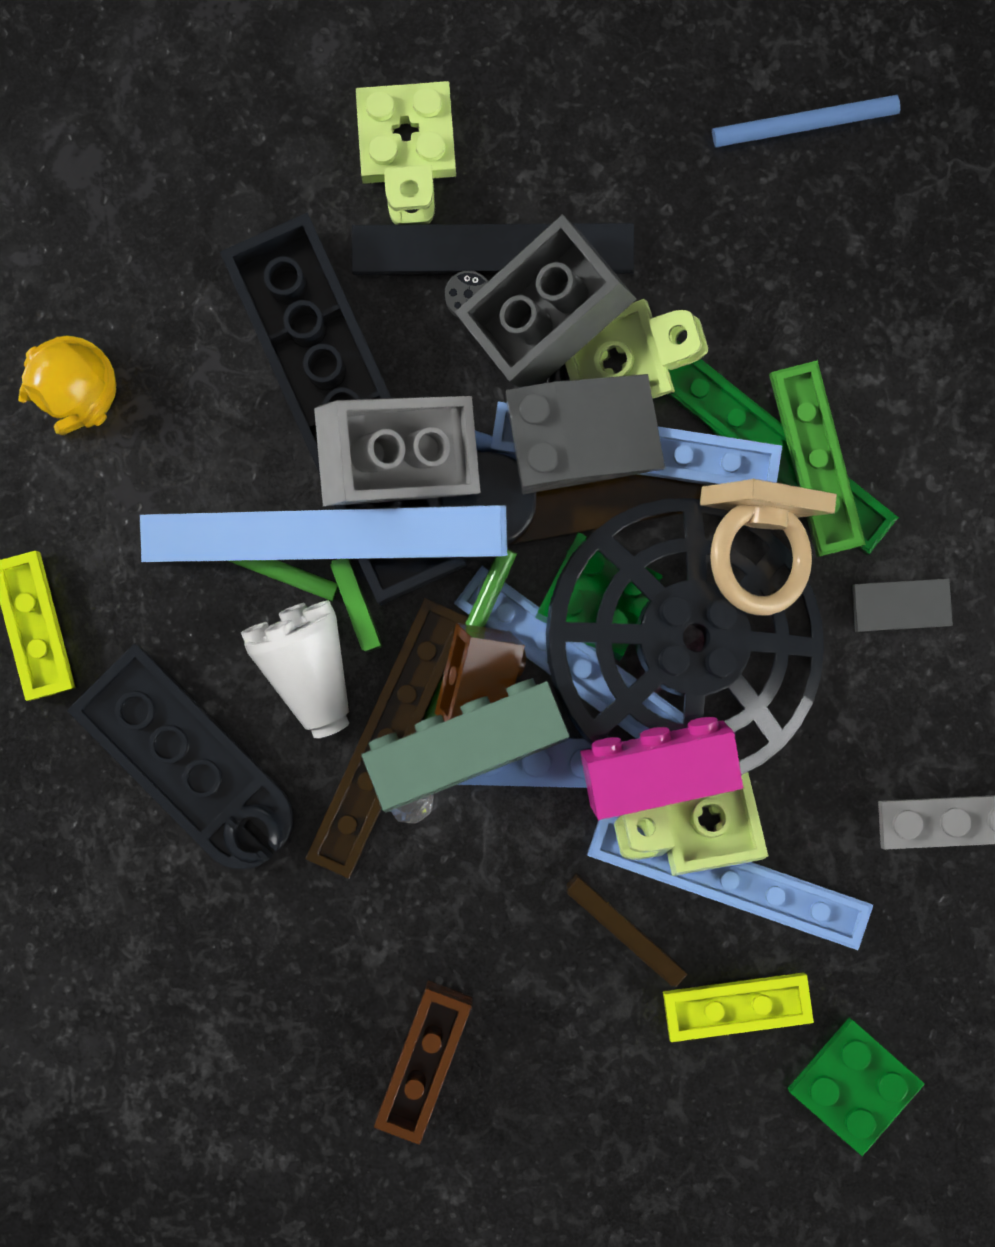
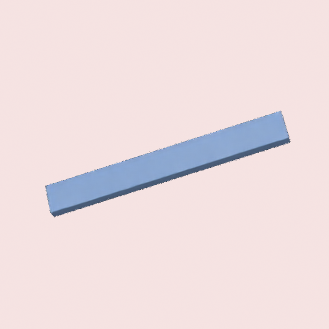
(325, 534)

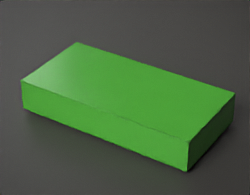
(356, 604)

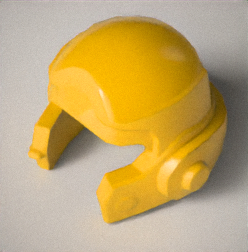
(69, 380)

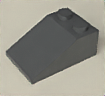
(583, 431)

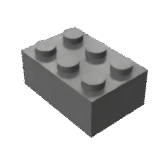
(545, 305)

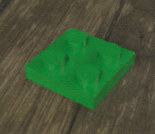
(589, 593)
(855, 1086)

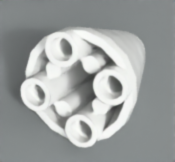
(304, 665)

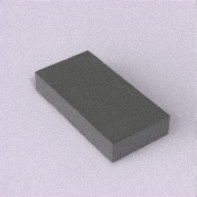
(902, 605)

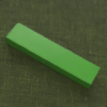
(817, 455)

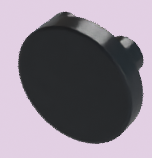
(500, 487)

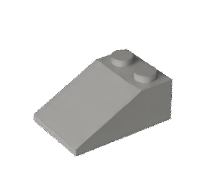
(396, 449)

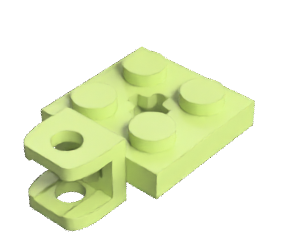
(411, 164)
(648, 345)
(689, 845)

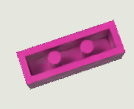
(661, 768)

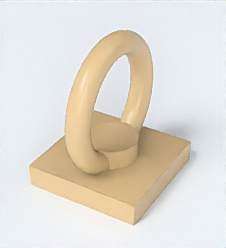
(764, 507)

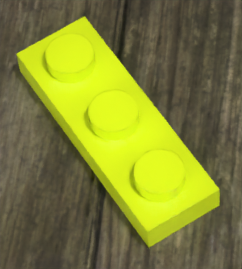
(33, 627)
(738, 1007)

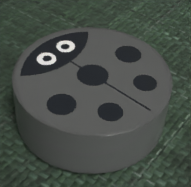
(462, 288)

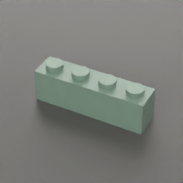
(464, 746)

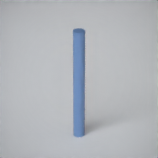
(806, 121)

